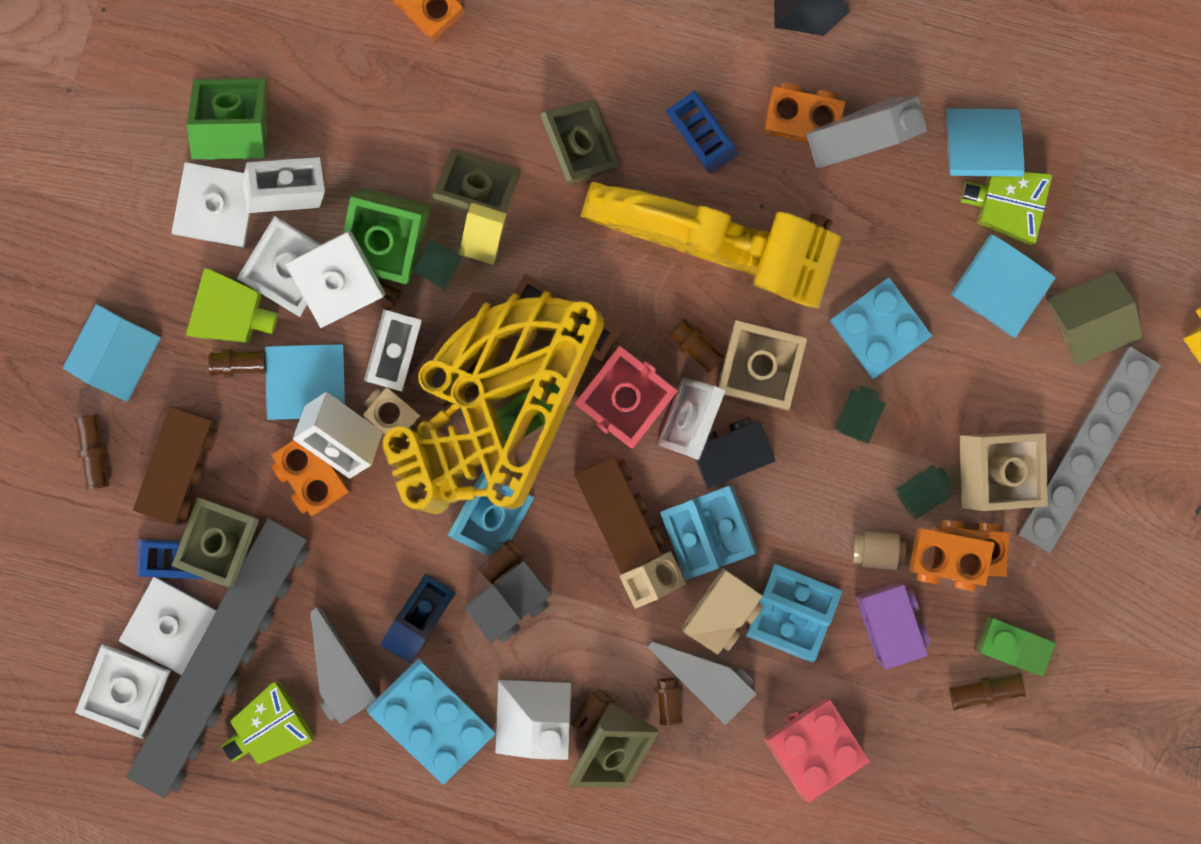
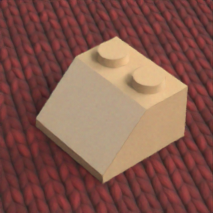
(1003, 471)

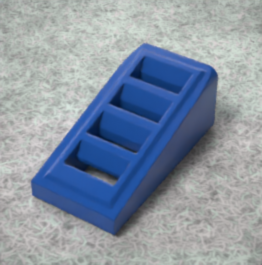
(718, 157)
(142, 559)

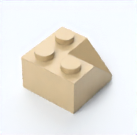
(761, 365)
(722, 611)

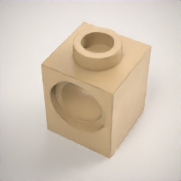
(408, 415)
(652, 580)

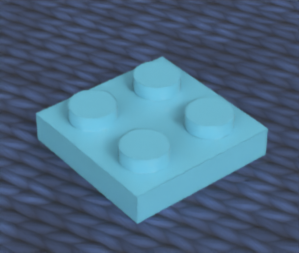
(880, 328)

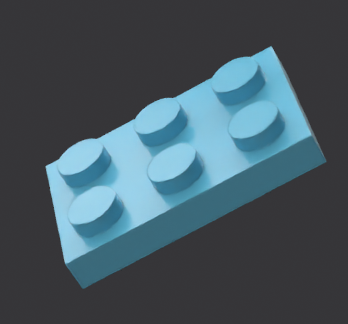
(430, 721)

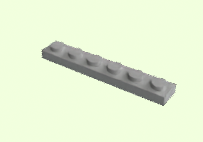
(1089, 448)

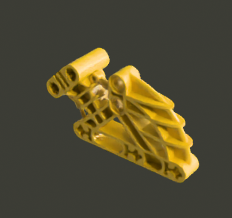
(787, 261)
(437, 461)

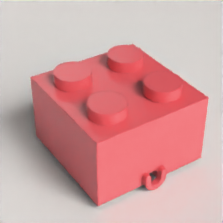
(625, 397)
(816, 750)

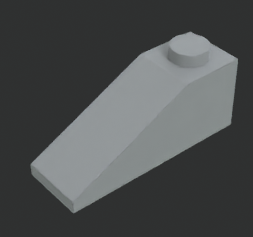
(867, 130)
(339, 675)
(712, 682)

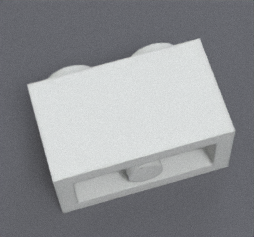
(283, 185)
(392, 350)
(337, 435)

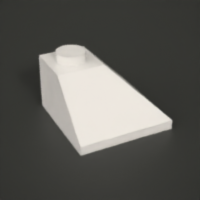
(533, 719)

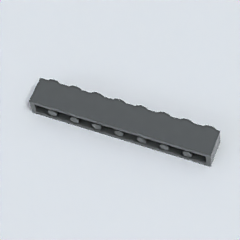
(218, 657)

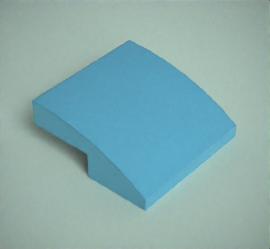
(984, 142)
(1003, 285)
(299, 376)
(709, 532)
(794, 613)

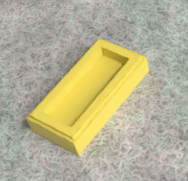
(482, 233)

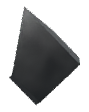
(809, 15)

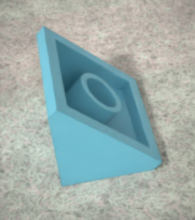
(111, 353)
(486, 524)

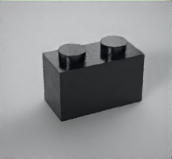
(734, 453)

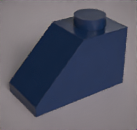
(417, 618)

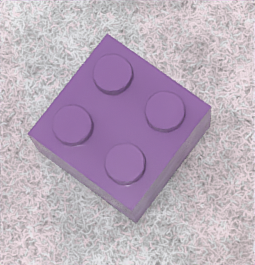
(892, 625)

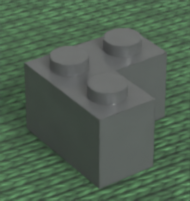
(508, 601)

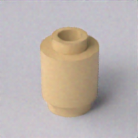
(878, 550)

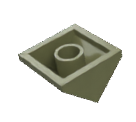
(579, 141)
(476, 180)
(1096, 317)
(215, 542)
(613, 750)

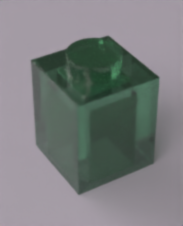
(438, 265)
(859, 414)
(924, 490)

